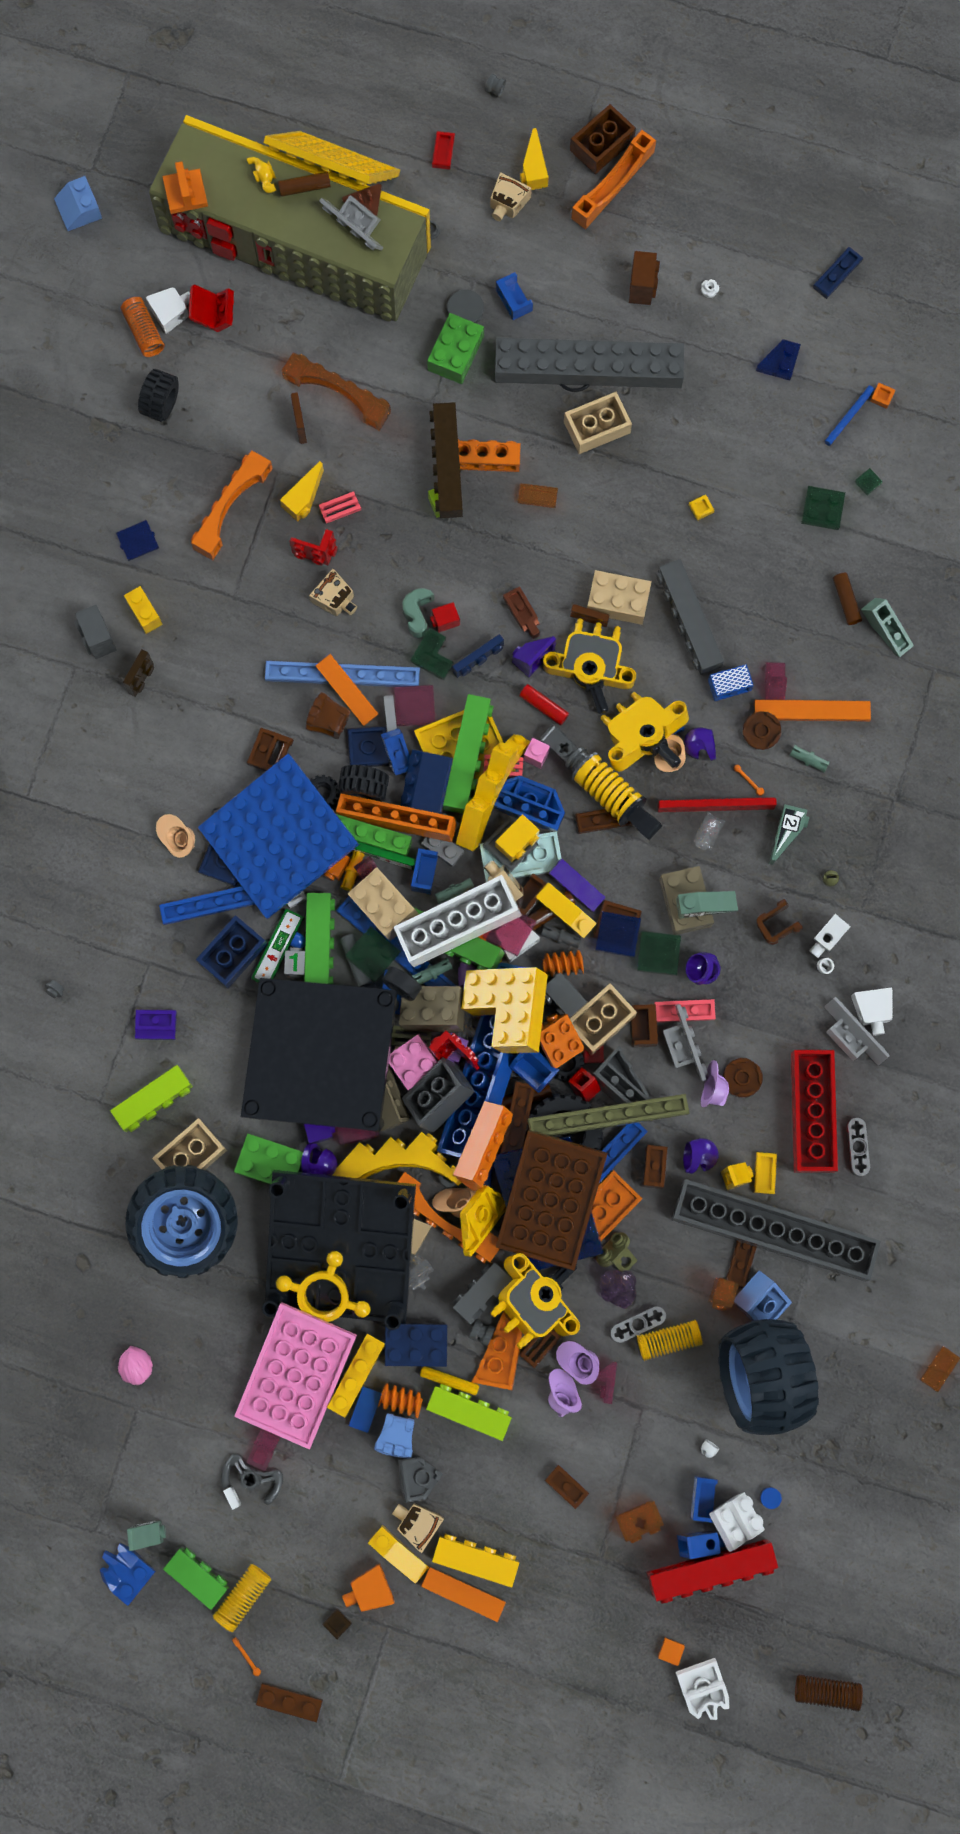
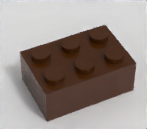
(602, 139)

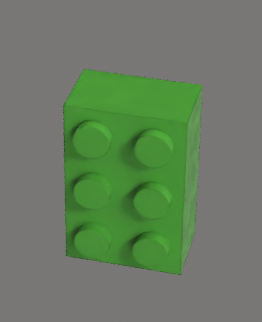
(455, 348)
(263, 1156)

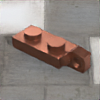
(522, 611)

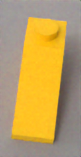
(534, 166)
(301, 497)
(566, 910)
(737, 1175)
(398, 1554)

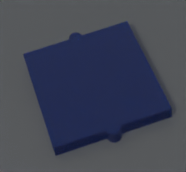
(137, 540)

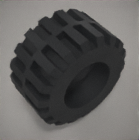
(158, 395)
(363, 782)

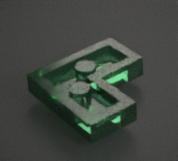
(427, 655)

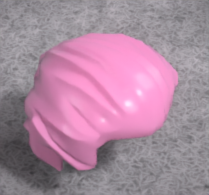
(135, 1366)

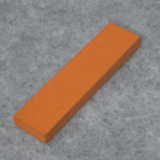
(347, 690)
(463, 1594)

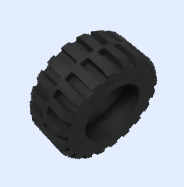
(568, 1103)

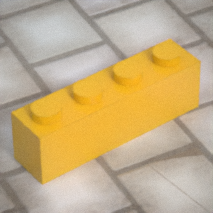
(356, 1375)
(476, 1561)

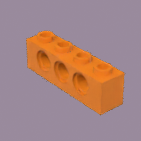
(491, 461)

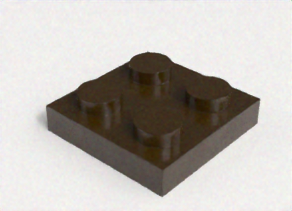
(138, 673)

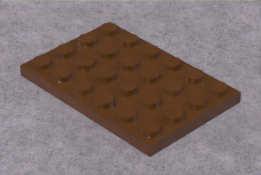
(551, 1200)

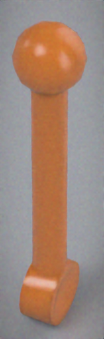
(759, 791)
(256, 1671)

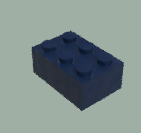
(231, 952)
(416, 1345)

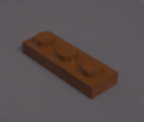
(289, 1702)

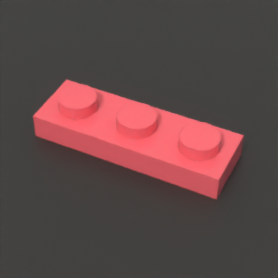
(697, 1010)

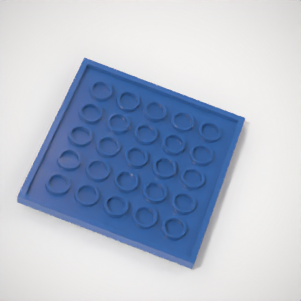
(278, 836)

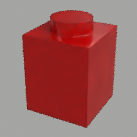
(445, 617)
(584, 1085)

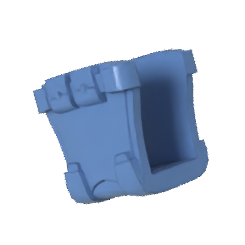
(396, 1437)

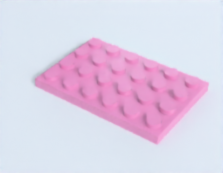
(295, 1375)

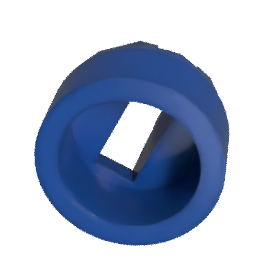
(298, 941)

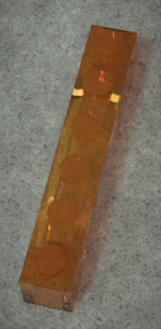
(302, 371)

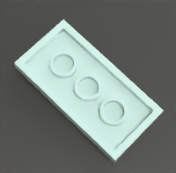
(538, 862)

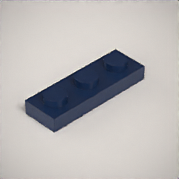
(479, 656)

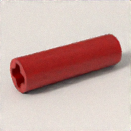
(544, 704)

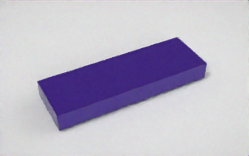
(576, 885)

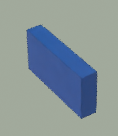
(365, 1409)

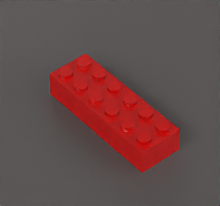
(814, 1111)
(712, 1570)

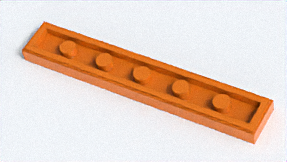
(815, 710)

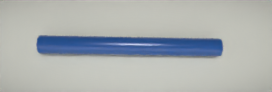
(849, 415)

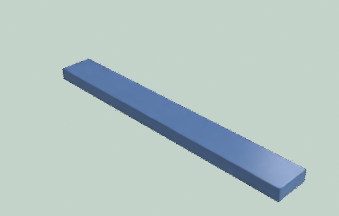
(360, 674)

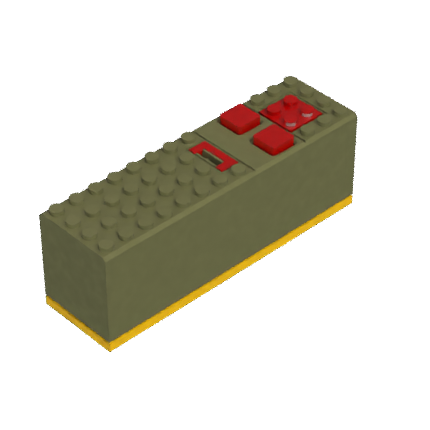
(292, 231)

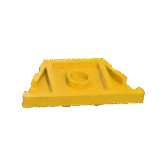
(480, 1217)

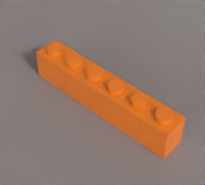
(397, 817)

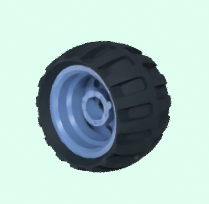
(160, 1248)
(768, 1377)

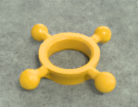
(334, 1260)

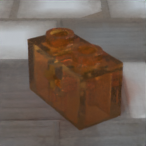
(723, 1294)
(628, 1519)

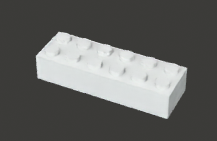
(457, 921)

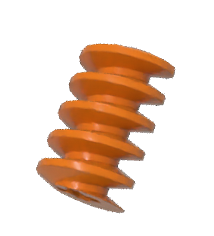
(563, 963)
(401, 1400)

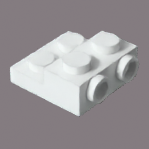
(737, 1521)

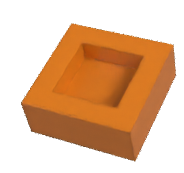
(882, 395)
(671, 1651)

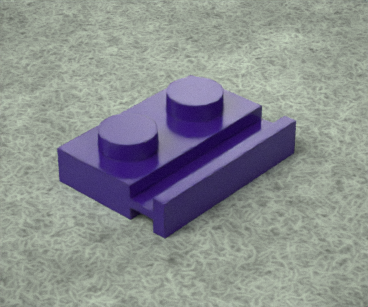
(155, 1024)

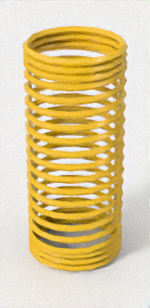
(643, 1345)
(226, 1614)

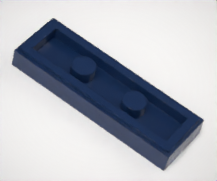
(837, 272)

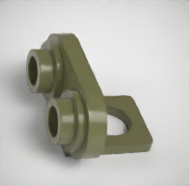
(615, 1250)

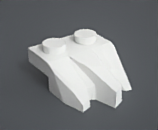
(703, 1688)

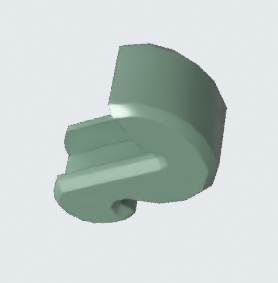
(417, 625)

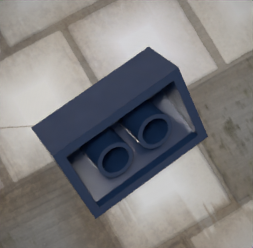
(426, 781)

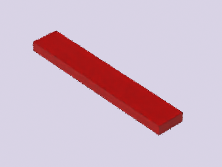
(717, 804)

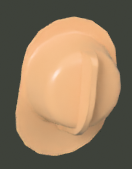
(677, 746)
(175, 835)
(452, 1200)

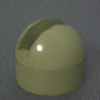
(830, 881)

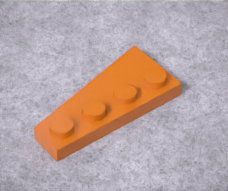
(500, 1358)

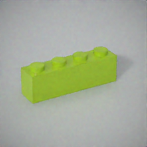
(152, 1098)
(469, 1413)

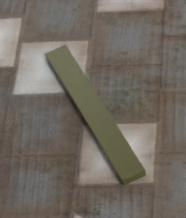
(610, 1116)

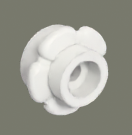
(709, 293)

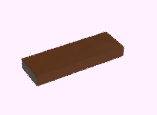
(596, 821)
(741, 1263)

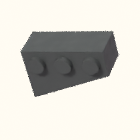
(619, 1080)
(481, 1292)

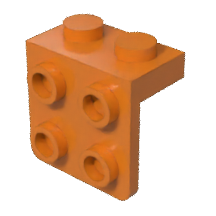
(559, 1040)

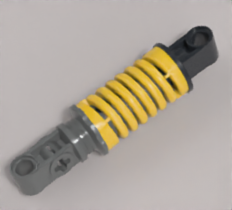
(603, 783)

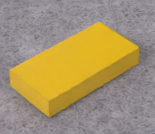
(765, 1173)

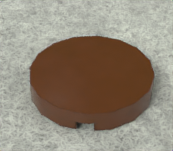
(761, 730)
(743, 1077)

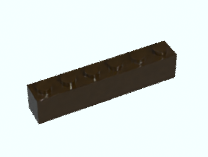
(447, 460)

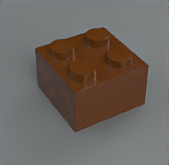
(644, 278)

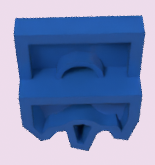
(125, 1573)

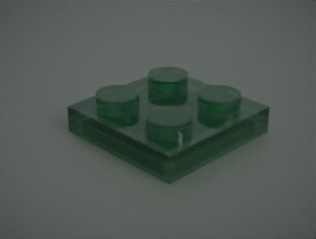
(823, 508)
(659, 953)
(372, 954)

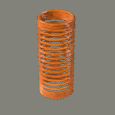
(147, 343)

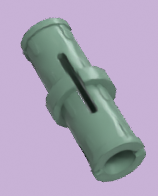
(809, 758)
(454, 891)
(433, 971)

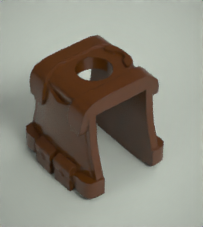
(327, 716)
(781, 906)

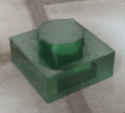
(868, 481)

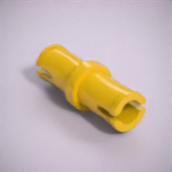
(351, 874)

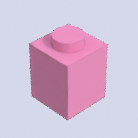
(536, 753)

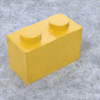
(143, 610)
(517, 838)

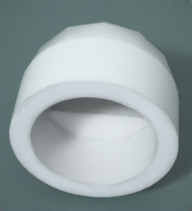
(828, 963)
(709, 1449)

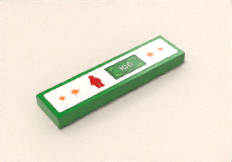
(386, 856)
(279, 943)

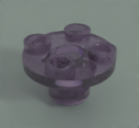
(618, 1287)

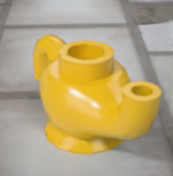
(263, 173)

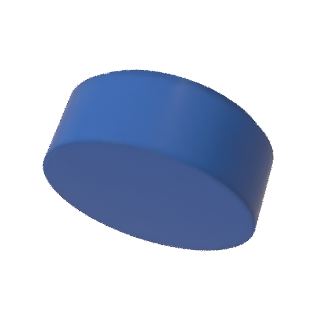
(770, 1498)

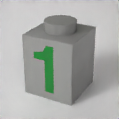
(294, 963)

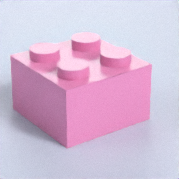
(412, 1061)

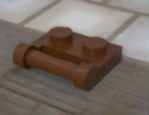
(264, 748)

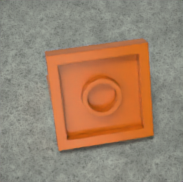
(185, 189)

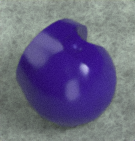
(698, 739)
(703, 968)
(702, 1152)
(322, 1162)

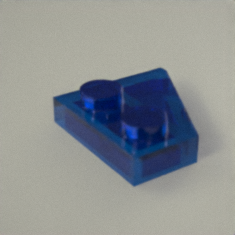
(780, 360)

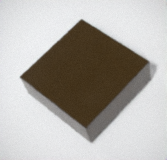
(337, 1623)

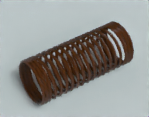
(802, 1689)

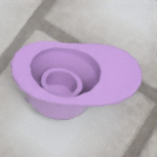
(715, 1087)
(578, 1362)
(563, 1393)

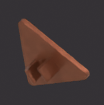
(368, 197)

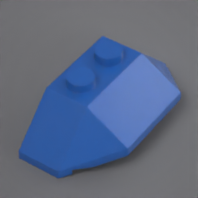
(533, 800)

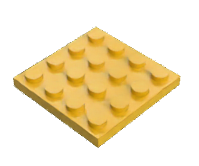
(443, 735)

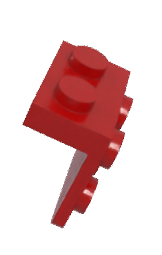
(211, 309)
(318, 554)
(448, 1044)

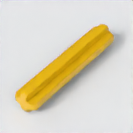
(449, 1380)

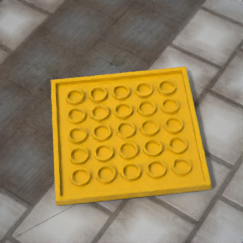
(331, 157)

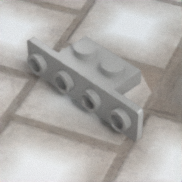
(356, 217)
(851, 1035)
(681, 1044)

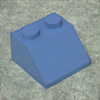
(77, 204)
(762, 1299)

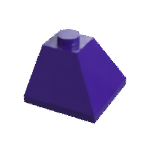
(531, 654)

